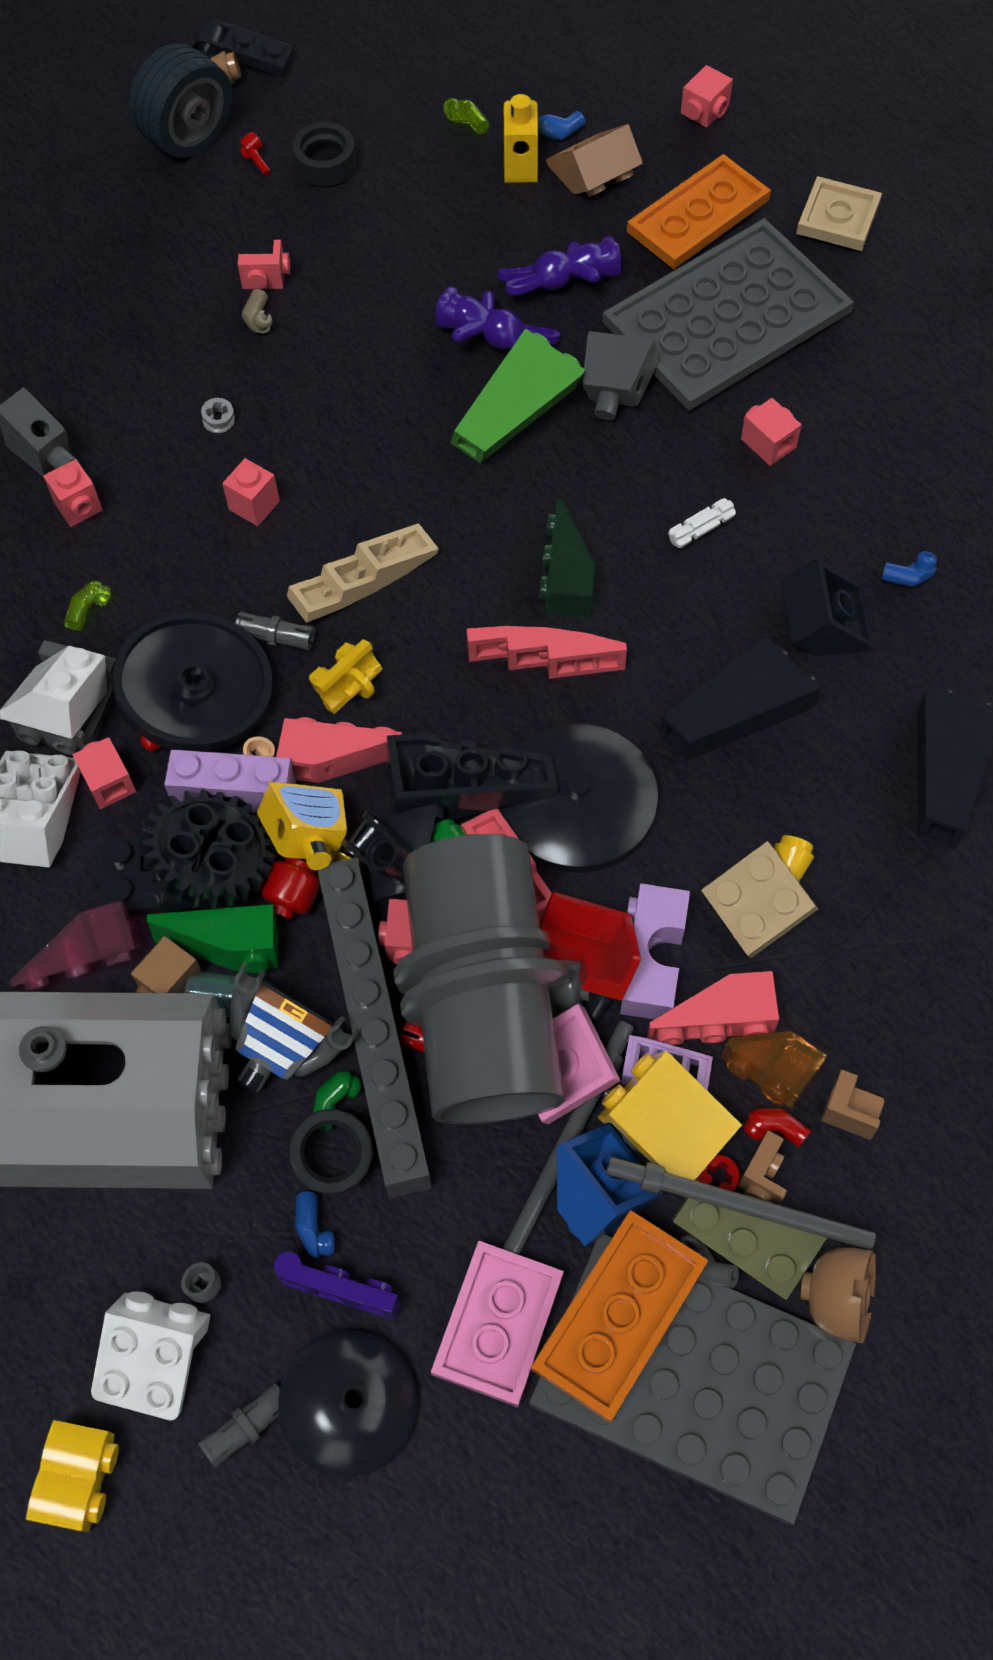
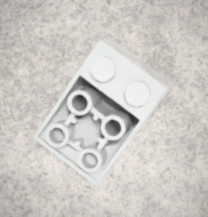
(35, 805)

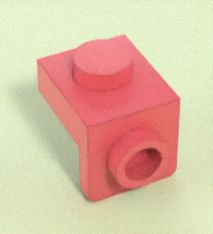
(264, 270)

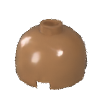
(841, 1292)

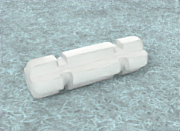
(701, 523)

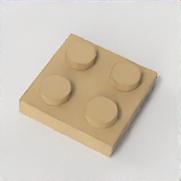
(839, 213)
(759, 899)

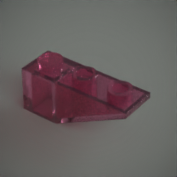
(89, 937)

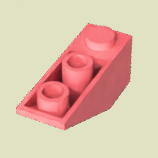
(331, 750)
(731, 1007)

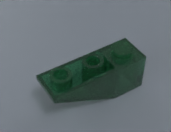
(571, 568)

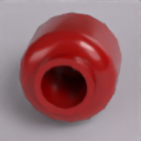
(291, 887)

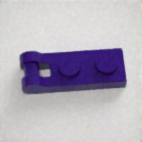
(335, 1286)

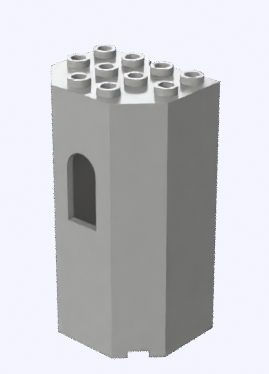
(142, 1129)

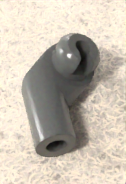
(714, 1272)

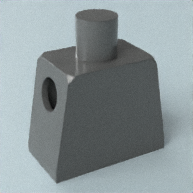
(617, 370)
(34, 433)

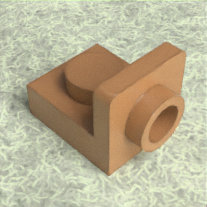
(764, 1163)

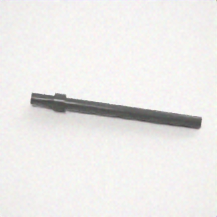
(573, 1128)
(654, 1178)

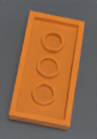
(698, 211)
(619, 1316)

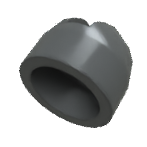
(207, 1274)

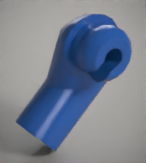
(560, 128)
(914, 573)
(306, 1225)

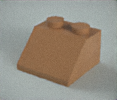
(597, 160)

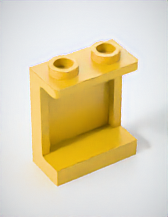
(669, 1116)

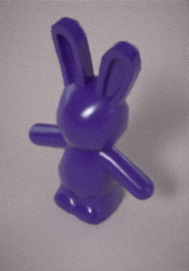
(556, 268)
(473, 317)

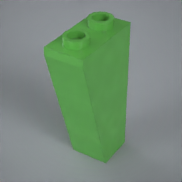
(517, 394)

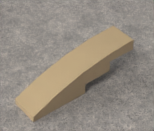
(364, 573)

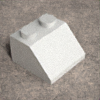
(59, 692)

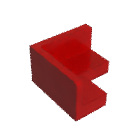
(597, 938)

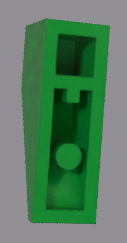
(223, 935)

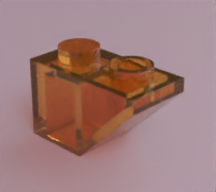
(776, 1062)

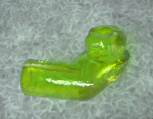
(466, 112)
(81, 602)

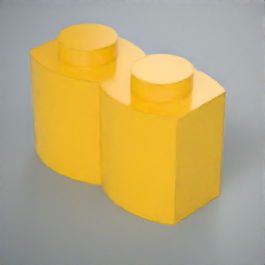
(72, 1476)

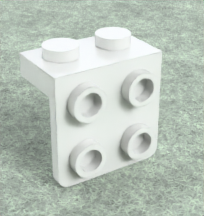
(147, 1354)

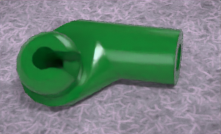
(333, 1090)

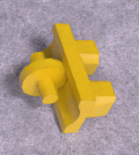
(349, 676)

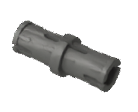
(277, 631)
(241, 1427)

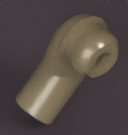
(254, 314)

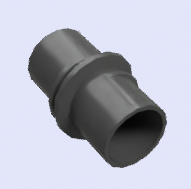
(480, 980)

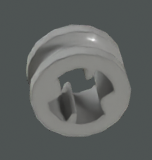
(208, 412)

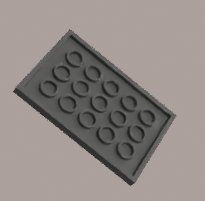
(730, 312)
(725, 1398)

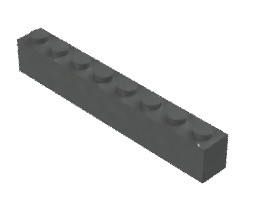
(377, 1042)

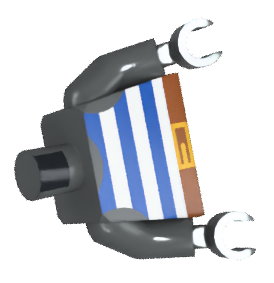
(280, 1032)

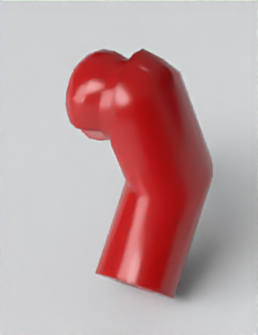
(775, 1121)

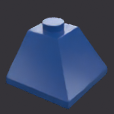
(586, 1195)

